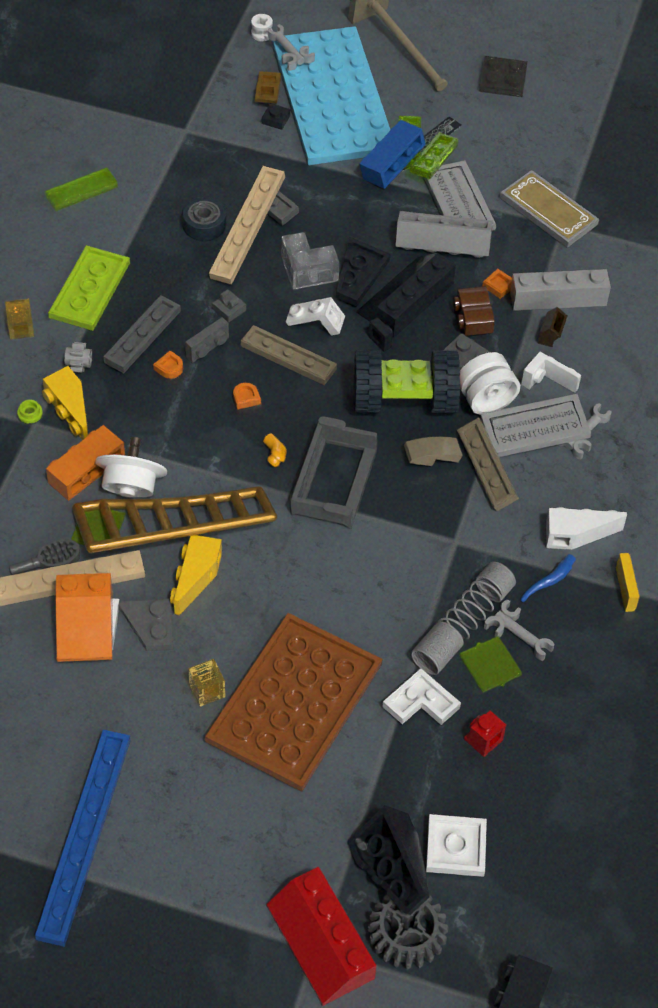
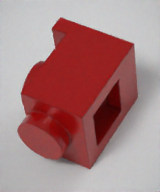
(485, 733)

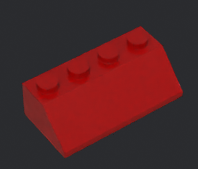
(321, 936)

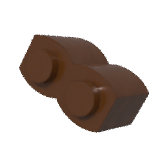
(474, 311)

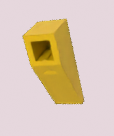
(66, 394)
(199, 568)

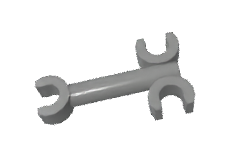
(293, 57)
(592, 423)
(507, 619)

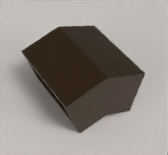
(555, 318)

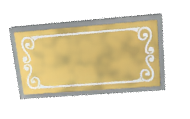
(549, 208)

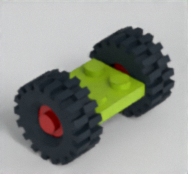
(406, 379)

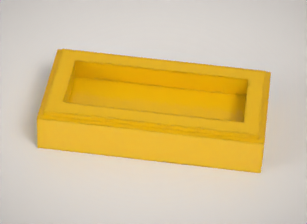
(627, 582)

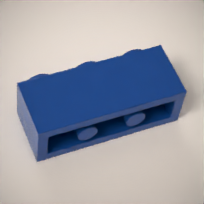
(392, 154)

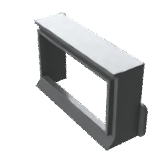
(334, 432)

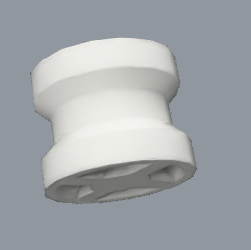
(260, 25)

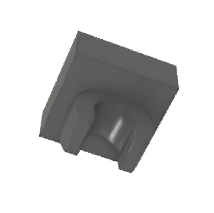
(229, 306)

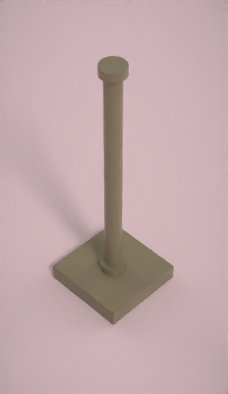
(364, 9)

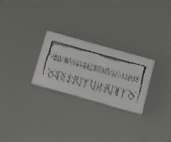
(458, 193)
(536, 425)

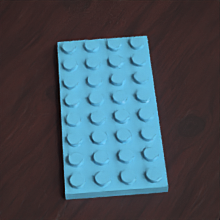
(333, 96)

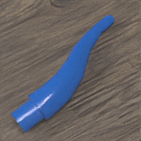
(557, 575)

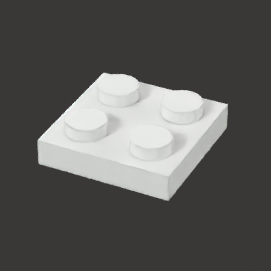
(456, 845)

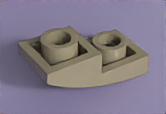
(427, 450)

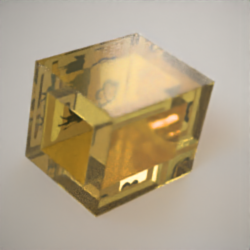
(19, 319)
(206, 682)

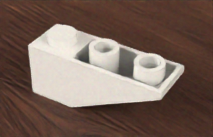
(579, 527)

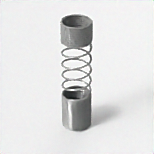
(443, 639)

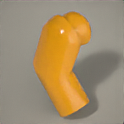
(277, 449)

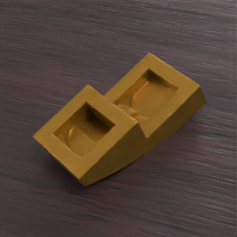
(268, 87)

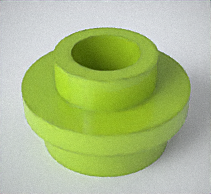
(29, 411)

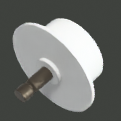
(129, 474)

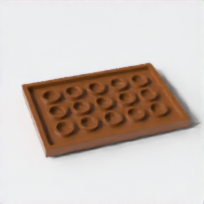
(294, 701)

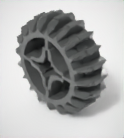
(424, 944)

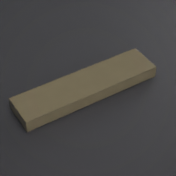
(288, 355)
(488, 464)

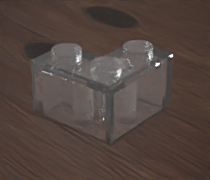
(308, 266)

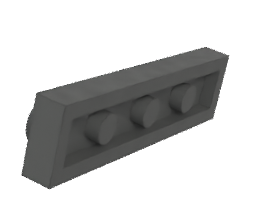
(142, 334)

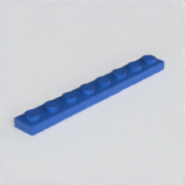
(82, 839)

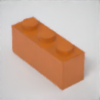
(77, 467)

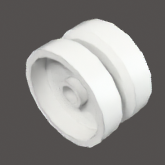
(488, 383)

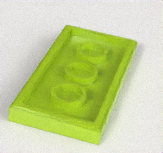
(89, 288)

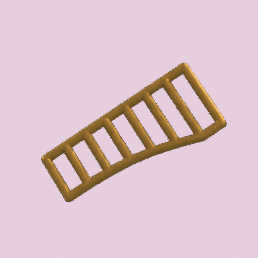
(168, 531)

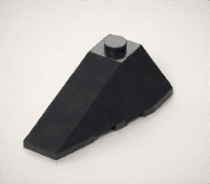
(393, 857)

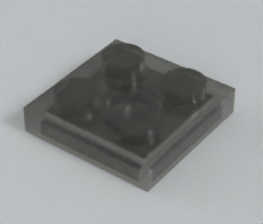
(503, 76)

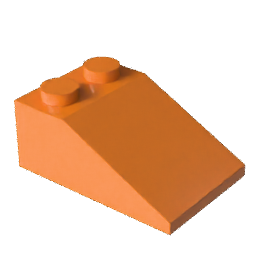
(84, 617)

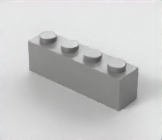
(444, 234)
(560, 289)

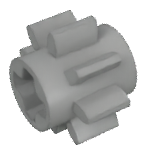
(78, 357)

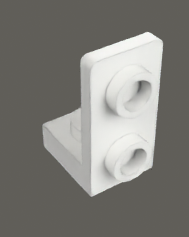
(321, 309)
(547, 366)

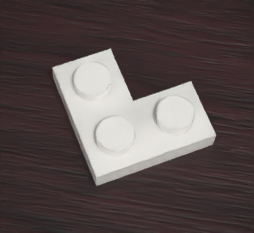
(423, 693)

